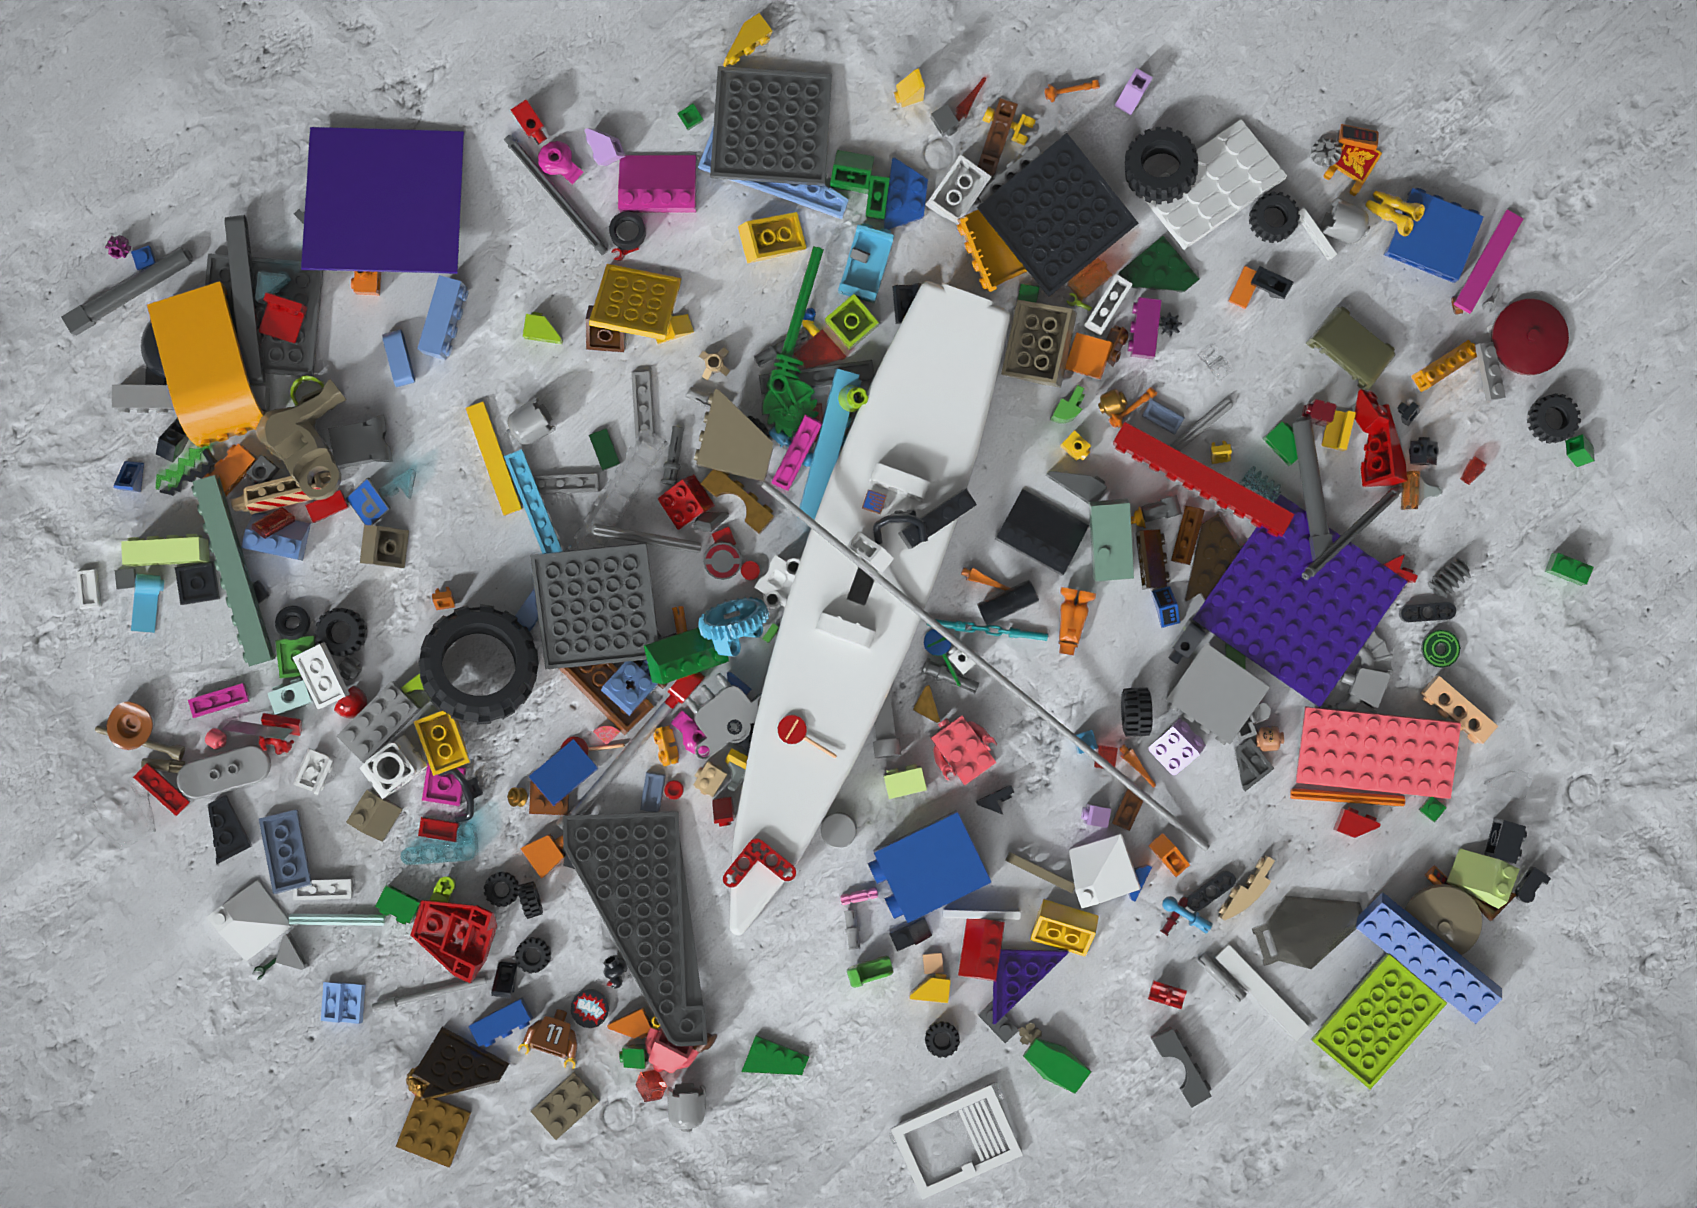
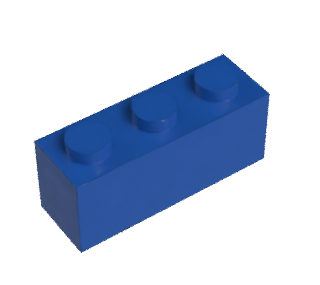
(501, 1022)

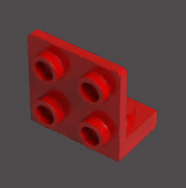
(282, 318)
(685, 501)

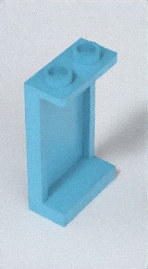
(866, 278)

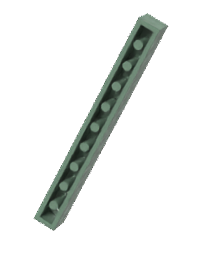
(233, 570)

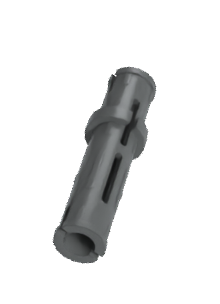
(772, 351)

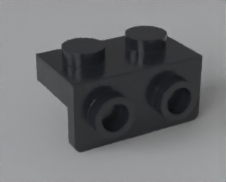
(903, 297)

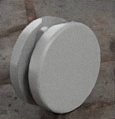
(838, 830)

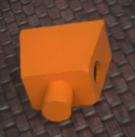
(544, 854)

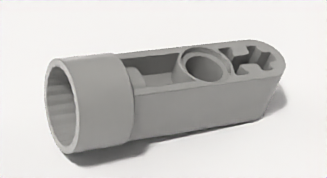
(886, 742)

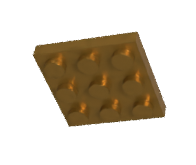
(433, 1130)

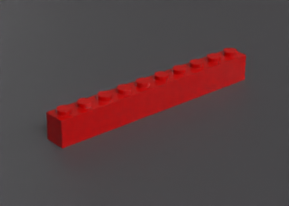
(1203, 479)

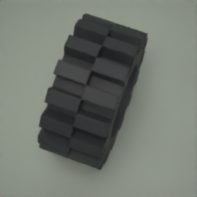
(490, 893)
(530, 900)
(544, 951)
(930, 1039)

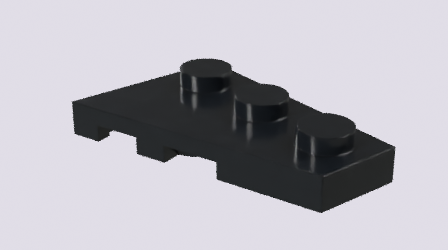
(227, 830)

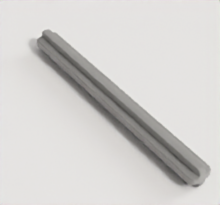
(642, 537)

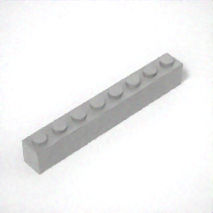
(158, 398)

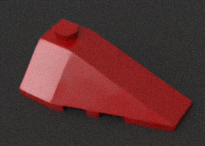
(1384, 457)

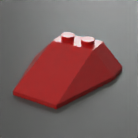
(455, 935)

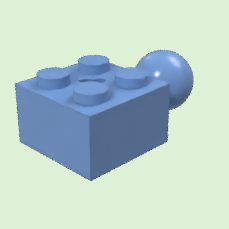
(629, 674)

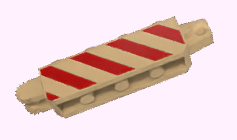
(276, 494)

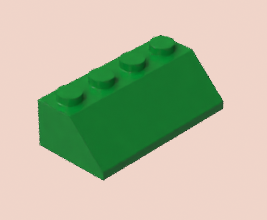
(681, 656)

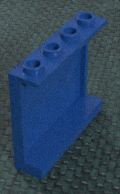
(1439, 239)

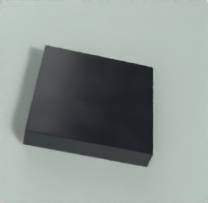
(197, 583)

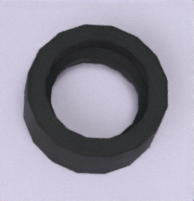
(630, 244)

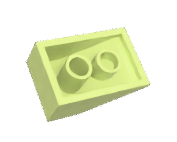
(1483, 877)

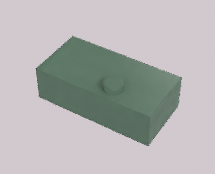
(1111, 540)

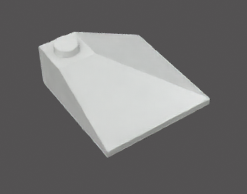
(1102, 871)
(250, 920)

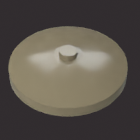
(1448, 914)

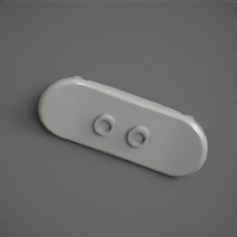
(223, 772)

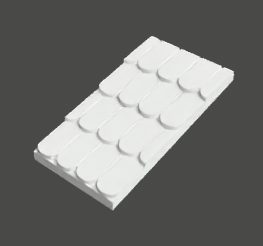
(1230, 176)

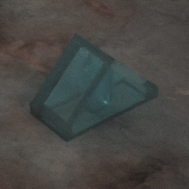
(269, 283)

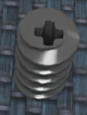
(1450, 578)

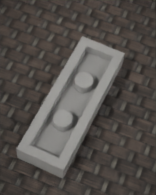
(1490, 371)

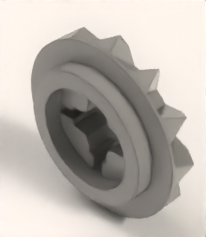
(1319, 156)

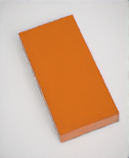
(1243, 289)

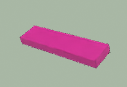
(796, 452)

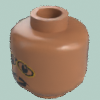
(1269, 738)

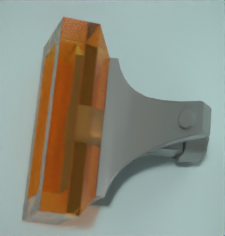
(1415, 491)

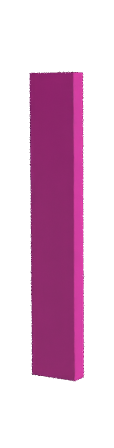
(1488, 261)

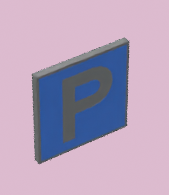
(368, 502)

